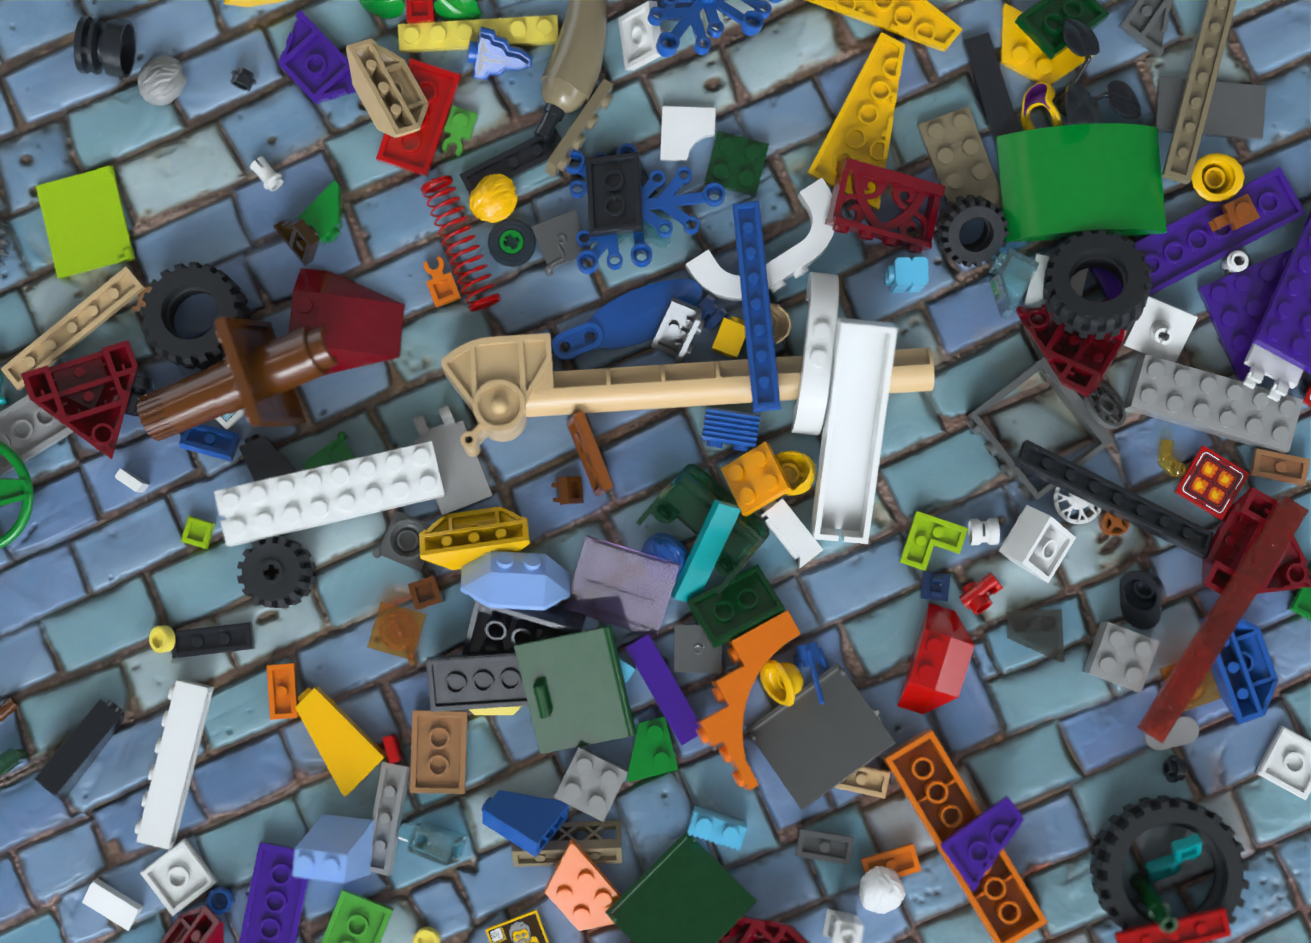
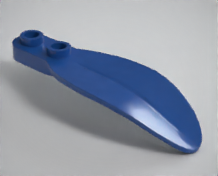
(627, 319)

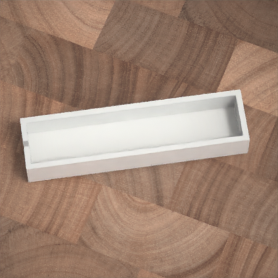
(853, 430)
(329, 494)

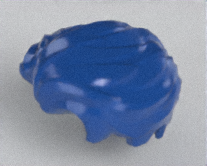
(666, 548)

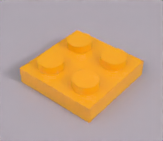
(756, 479)

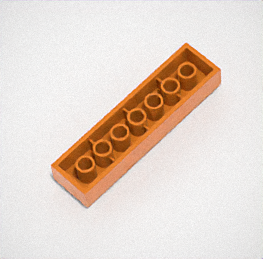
(944, 808)

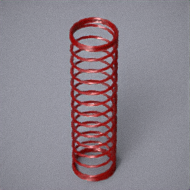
(428, 188)

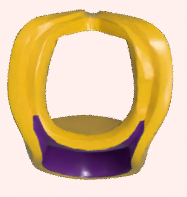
(1039, 95)

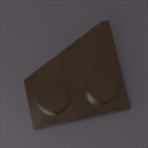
(299, 237)

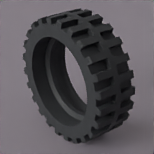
(1163, 811)

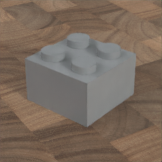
(1121, 656)
(591, 783)

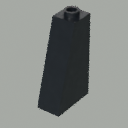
(265, 459)
(80, 749)

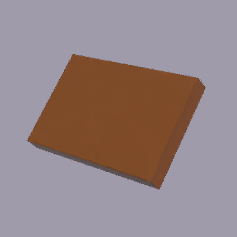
(589, 454)

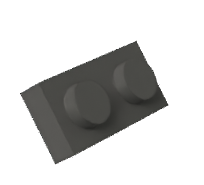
(824, 846)

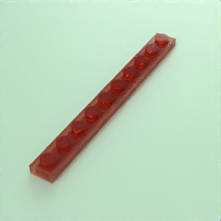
(1222, 619)

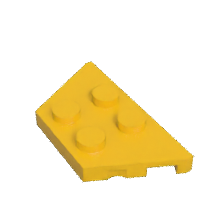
(1026, 58)

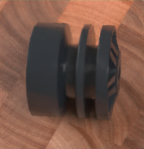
(104, 46)

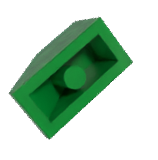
(326, 213)

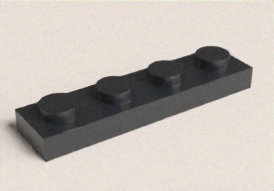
(514, 161)

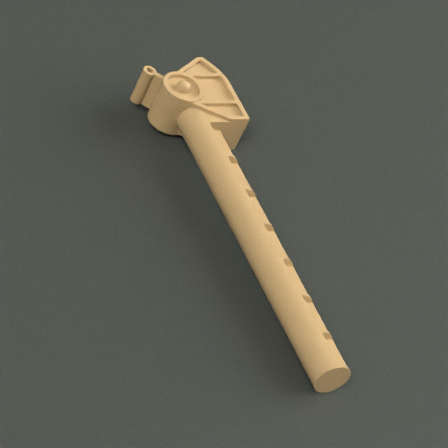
(515, 379)

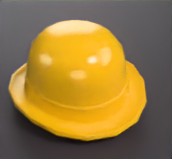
(1217, 177)
(781, 681)

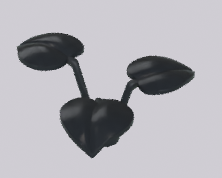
(1077, 102)

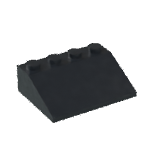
(502, 628)

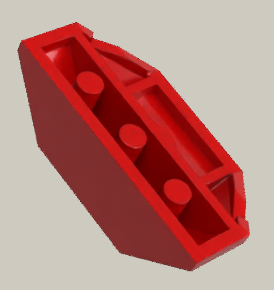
(937, 662)

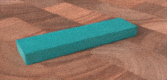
(705, 550)

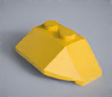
(471, 534)

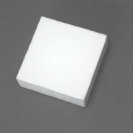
(131, 480)

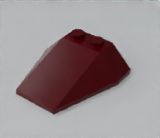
(358, 321)

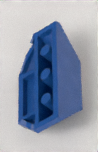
(1245, 673)

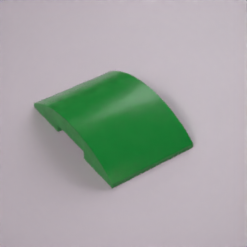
(1080, 181)

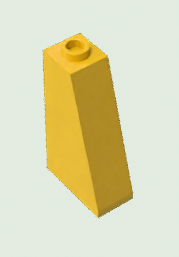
(340, 741)

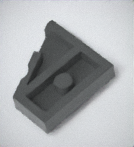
(1147, 23)

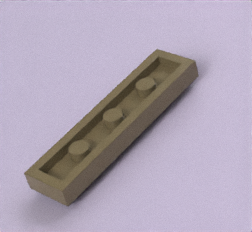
(574, 137)

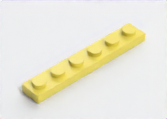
(457, 34)

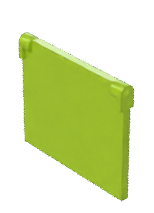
(85, 222)

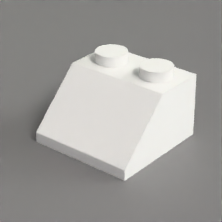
(1037, 543)

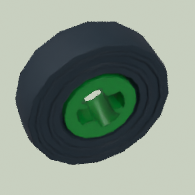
(507, 255)

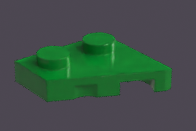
(651, 751)

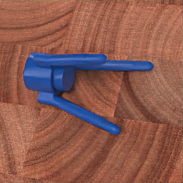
(809, 656)

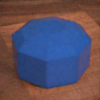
(220, 900)

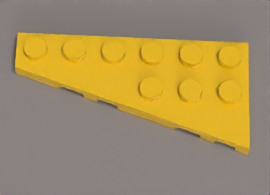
(908, 18)
(865, 118)

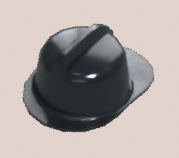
(1141, 598)

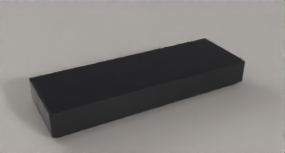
(213, 640)

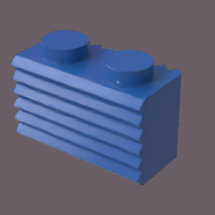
(730, 428)

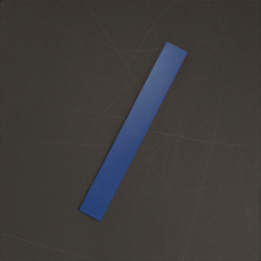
(756, 307)

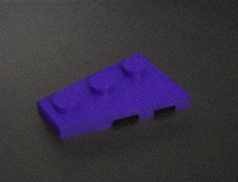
(981, 840)

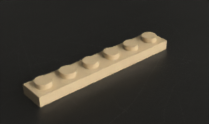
(75, 326)

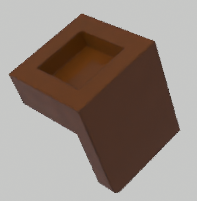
(426, 592)

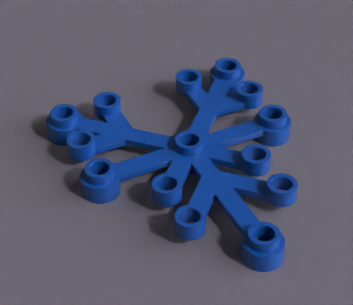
(668, 42)
(667, 202)

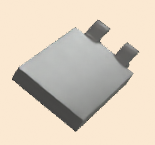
(459, 473)

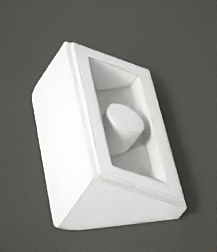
(112, 904)

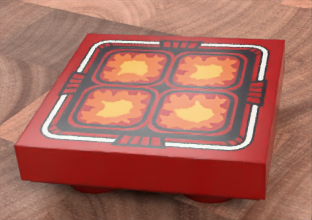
(1211, 482)

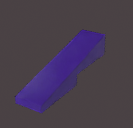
(664, 688)

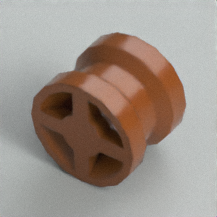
(1117, 527)

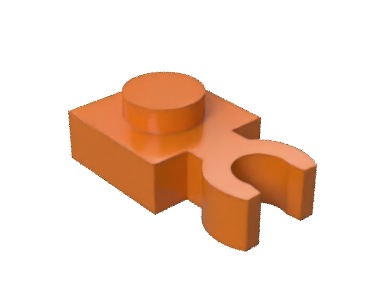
(442, 286)

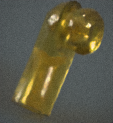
(1168, 462)

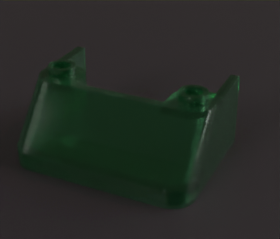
(690, 500)

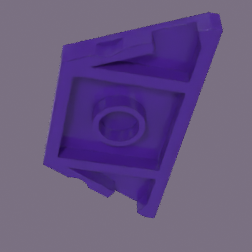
(315, 62)

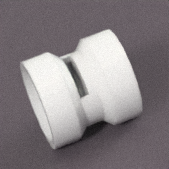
(984, 531)

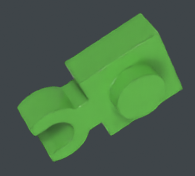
(459, 126)

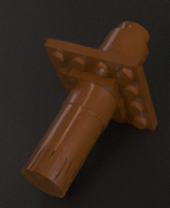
(254, 377)

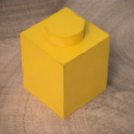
(730, 337)

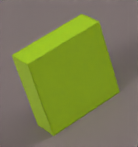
(198, 532)

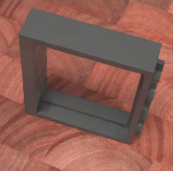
(1073, 403)

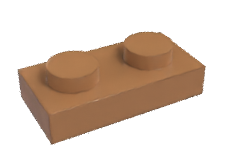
(1279, 467)

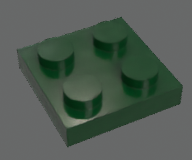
(736, 163)

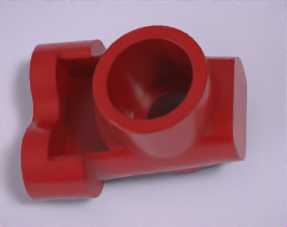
(977, 595)

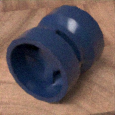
(711, 312)

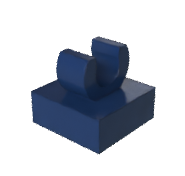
(935, 586)

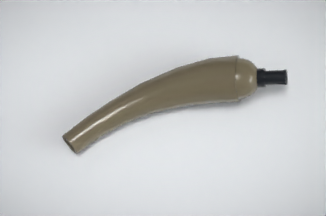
(574, 63)

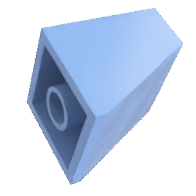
(335, 849)

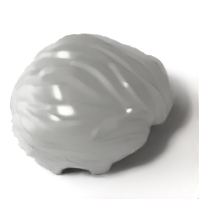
(161, 80)

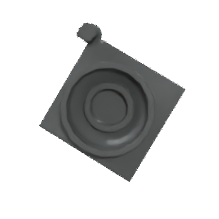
(558, 240)
(402, 541)
(694, 652)

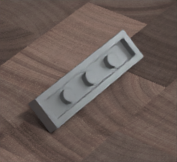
(388, 815)

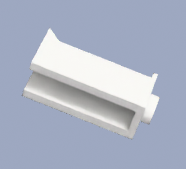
(791, 532)
(842, 927)

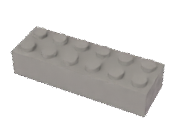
(1212, 404)

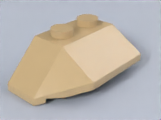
(386, 88)

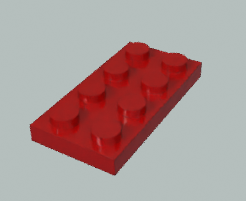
(417, 150)

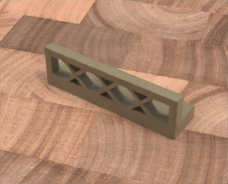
(598, 850)

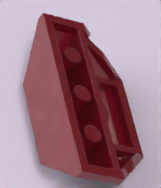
(196, 926)

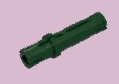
(1156, 907)

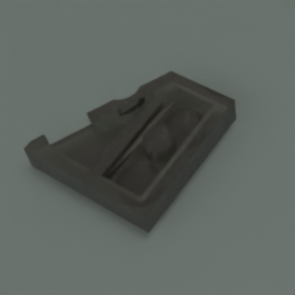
(1037, 631)

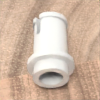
(264, 171)
(1237, 266)

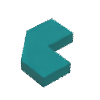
(1169, 865)

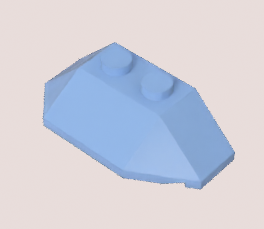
(515, 580)

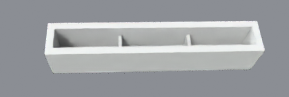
(174, 764)

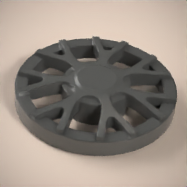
(1106, 407)

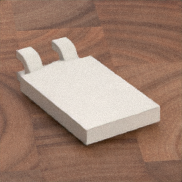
(1265, 363)

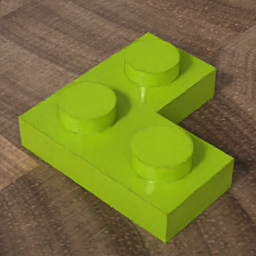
(926, 533)

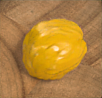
(493, 198)
(798, 470)

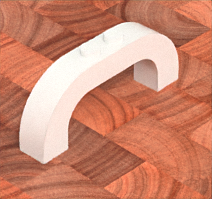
(727, 287)
(818, 353)

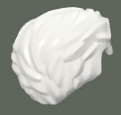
(881, 890)

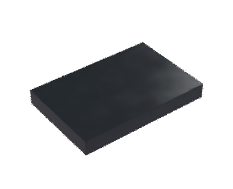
(614, 194)

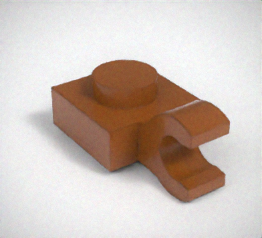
(1236, 214)

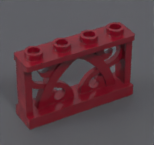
(917, 191)

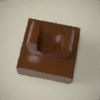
(569, 490)

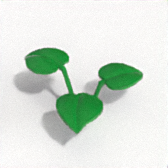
(447, 9)

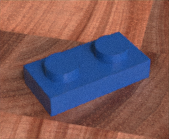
(211, 441)

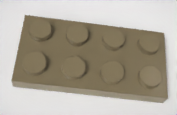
(959, 157)

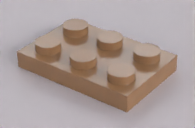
(438, 752)

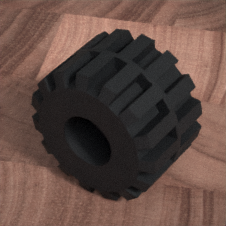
(293, 576)

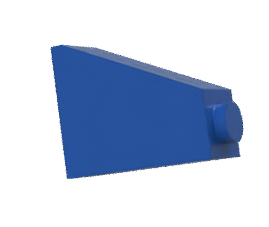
(524, 819)

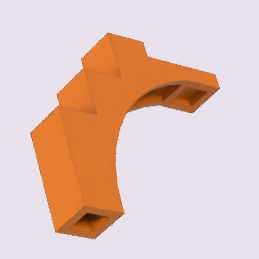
(725, 725)

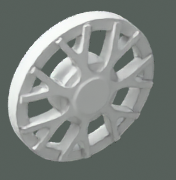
(1074, 503)

